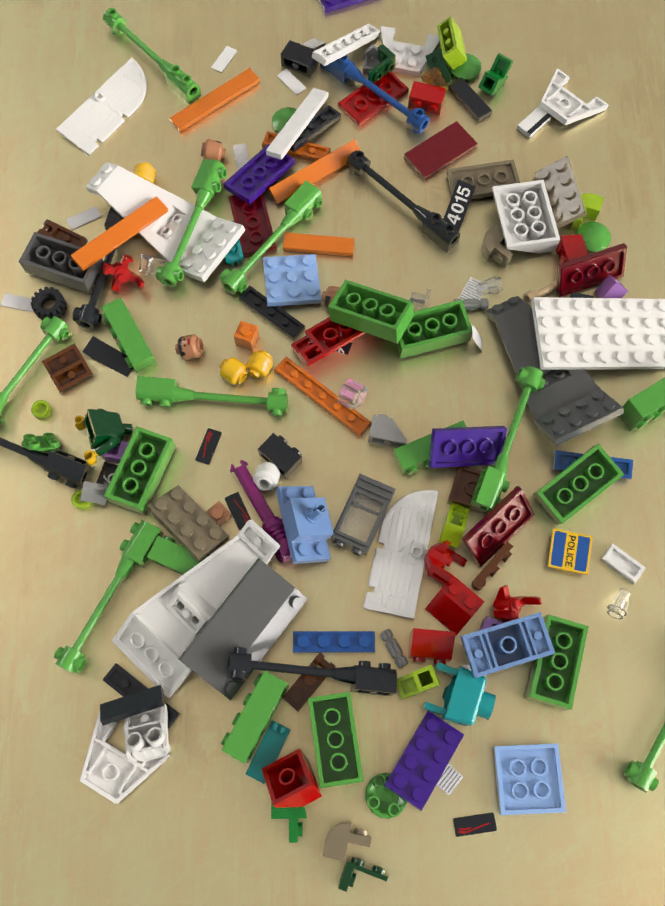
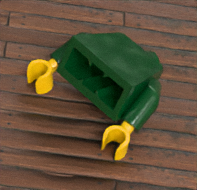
(103, 431)

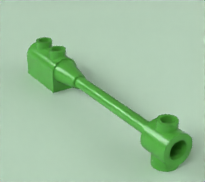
(175, 77)
(204, 185)
(296, 209)
(54, 329)
(167, 392)
(493, 479)
(134, 552)
(641, 774)

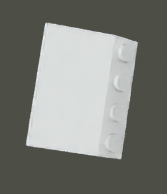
(526, 217)

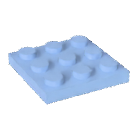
(291, 280)
(529, 779)

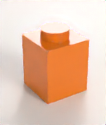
(246, 335)

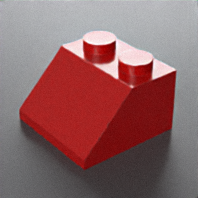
(454, 605)
(431, 645)
(291, 781)

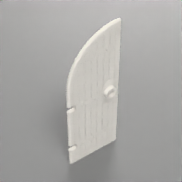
(104, 109)
(400, 564)

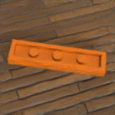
(310, 151)
(318, 244)

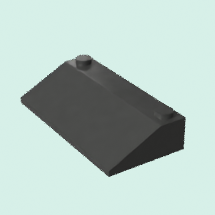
(248, 618)

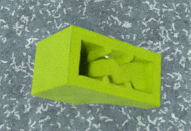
(454, 524)

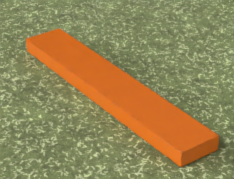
(214, 100)
(313, 172)
(119, 233)
(322, 396)

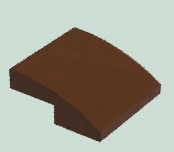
(67, 367)

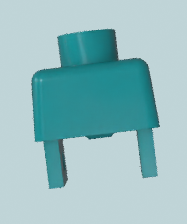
(463, 697)

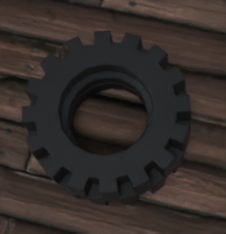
(44, 296)

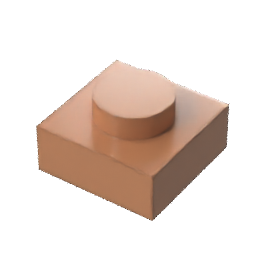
(219, 513)

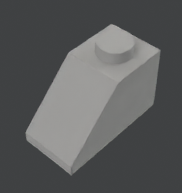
(386, 432)

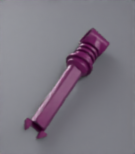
(271, 524)

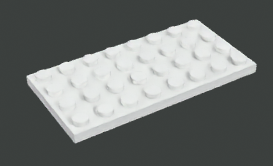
(599, 333)

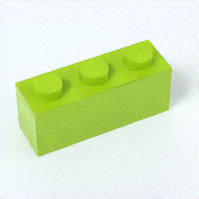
(451, 43)

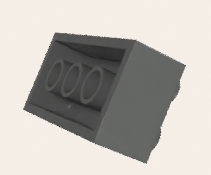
(53, 261)

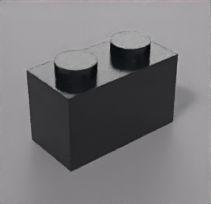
(298, 58)
(282, 455)

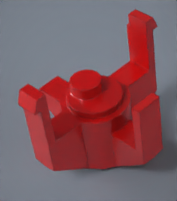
(122, 273)
(438, 558)
(508, 607)

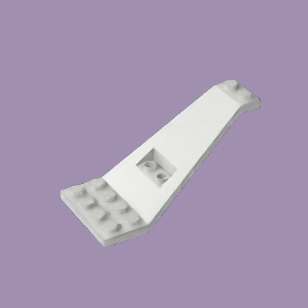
(211, 235)
(163, 628)

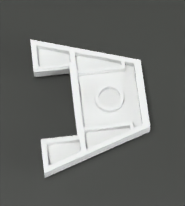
(409, 57)
(565, 105)
(110, 770)

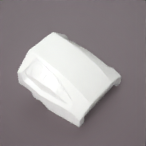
(147, 735)

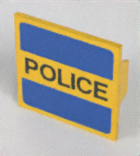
(570, 551)

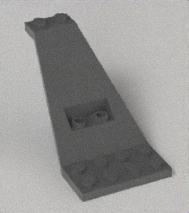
(570, 398)

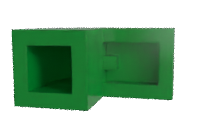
(496, 77)
(293, 815)

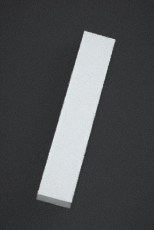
(346, 44)
(297, 123)

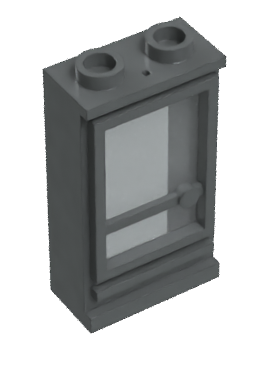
(362, 515)

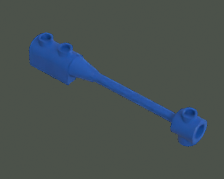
(345, 69)

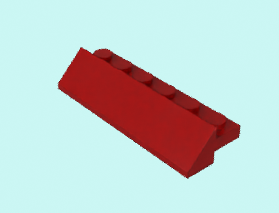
(323, 340)

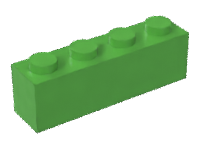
(128, 334)
(416, 453)
(171, 555)

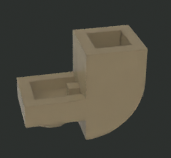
(493, 246)
(338, 839)

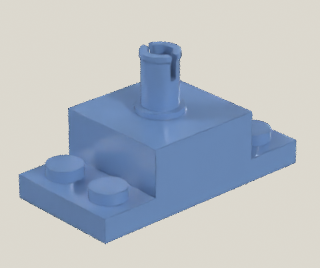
(305, 523)
(507, 645)

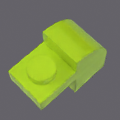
(592, 205)
(418, 682)

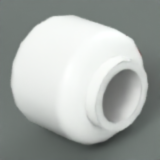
(266, 476)

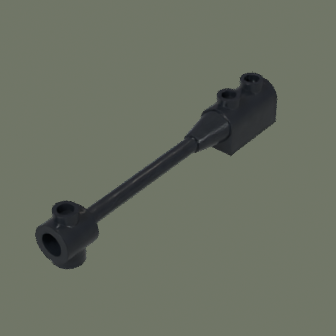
(432, 223)
(88, 314)
(56, 463)
(362, 677)

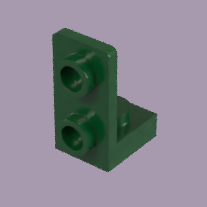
(437, 60)
(386, 64)
(348, 876)

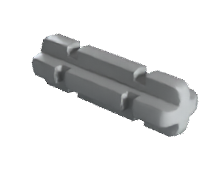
(483, 303)
(394, 648)

